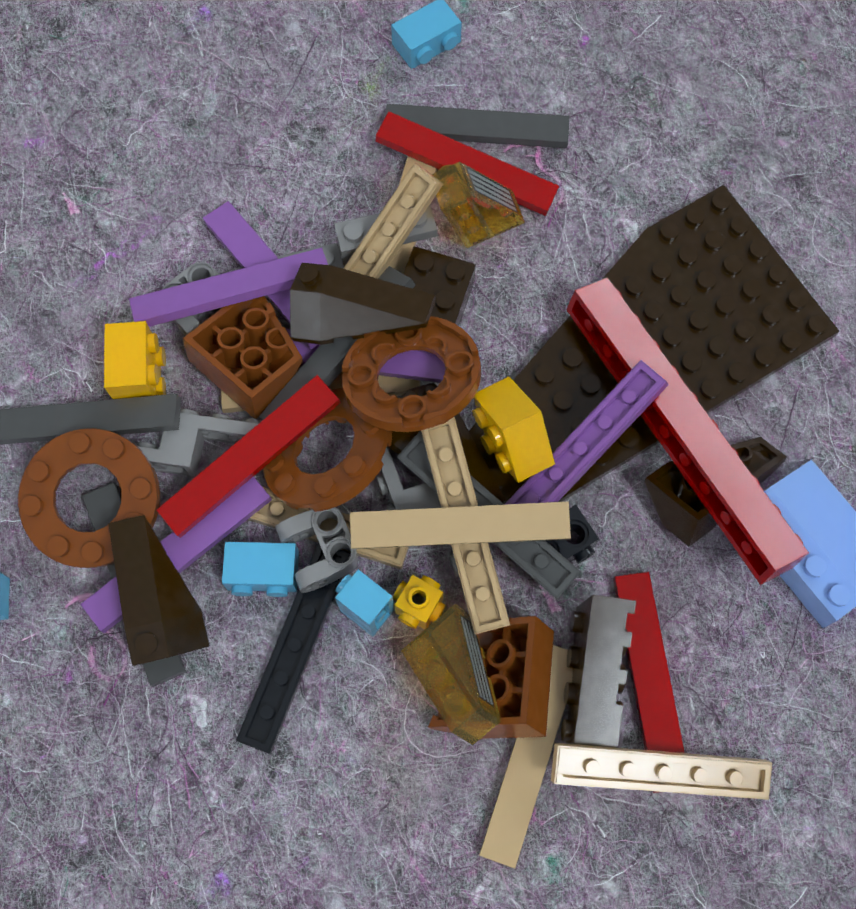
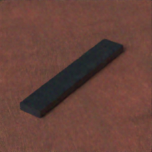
(288, 662)

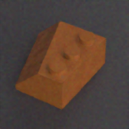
(245, 353)
(520, 673)

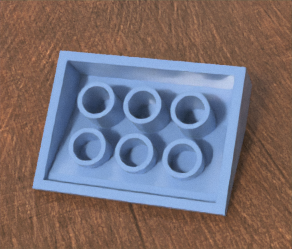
(828, 530)

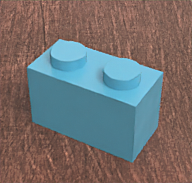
(426, 33)
(260, 568)
(364, 602)

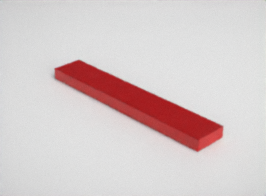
(441, 150)
(248, 456)
(649, 667)

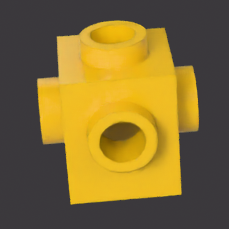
(419, 614)

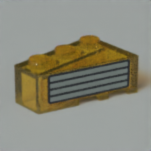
(476, 204)
(454, 674)

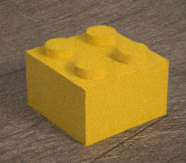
(132, 361)
(513, 429)

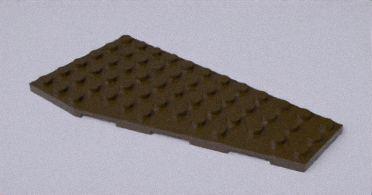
(713, 304)

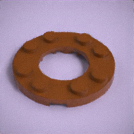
(412, 412)
(62, 455)
(338, 484)

